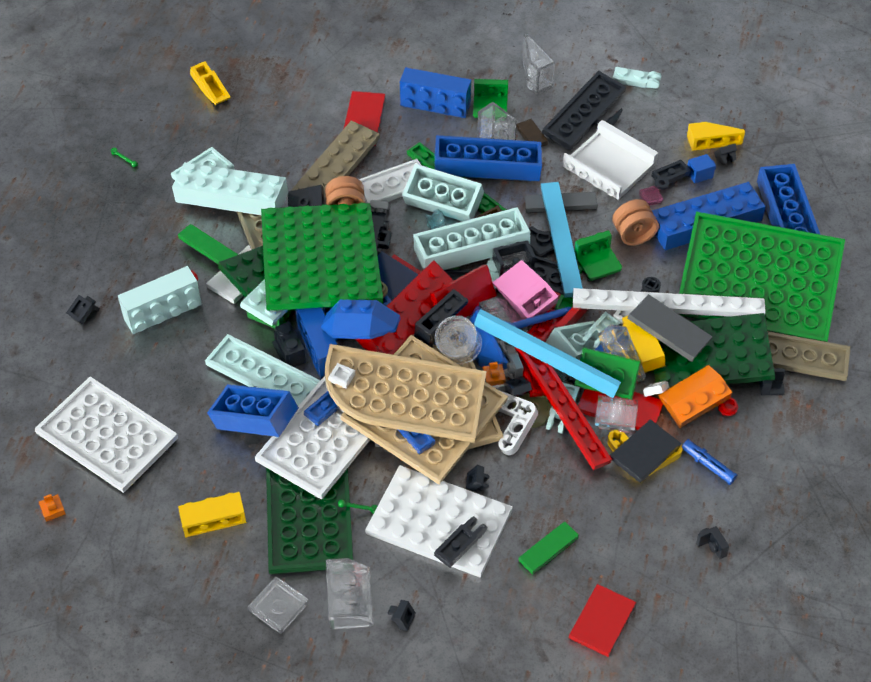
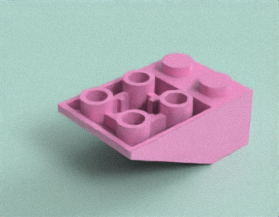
(526, 291)

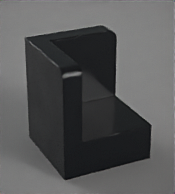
(773, 387)

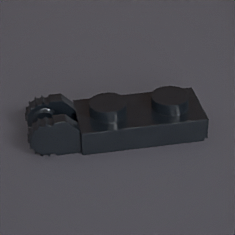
(459, 542)

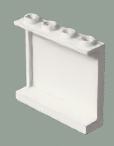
(611, 160)

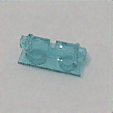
(436, 220)

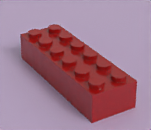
(411, 305)

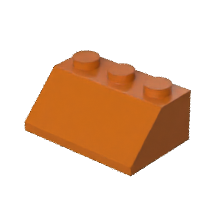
(695, 396)

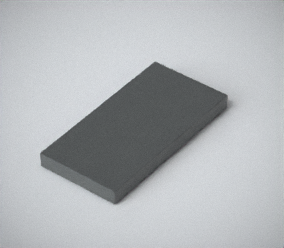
(670, 327)

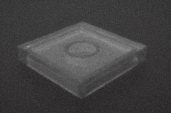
(278, 604)

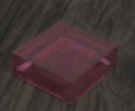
(651, 195)

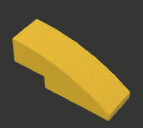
(209, 83)

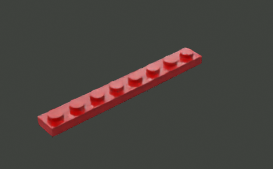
(567, 411)

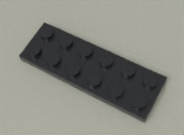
(584, 110)

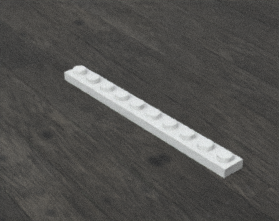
(677, 302)

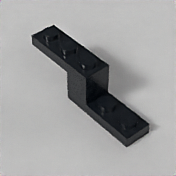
(447, 307)

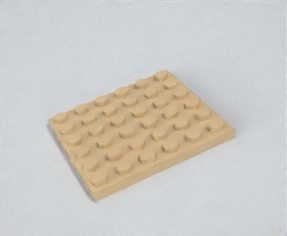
(446, 452)

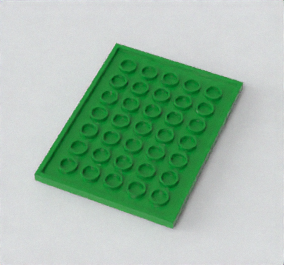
(319, 256)
(755, 260)

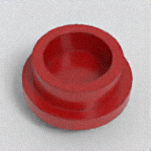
(728, 407)

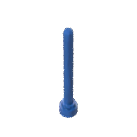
(540, 318)

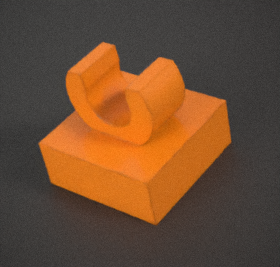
(494, 374)
(51, 507)

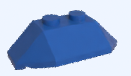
(360, 319)
(490, 348)

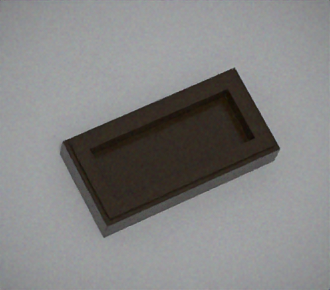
(531, 132)

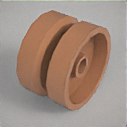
(344, 191)
(635, 222)

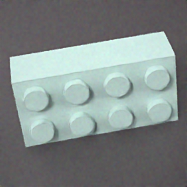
(442, 191)
(160, 300)

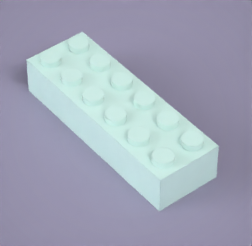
(229, 189)
(470, 239)

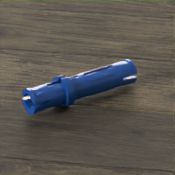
(701, 456)

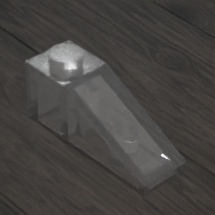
(617, 341)

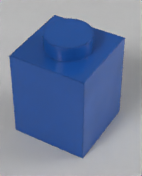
(701, 168)

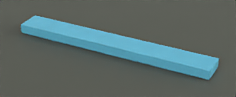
(561, 238)
(547, 353)

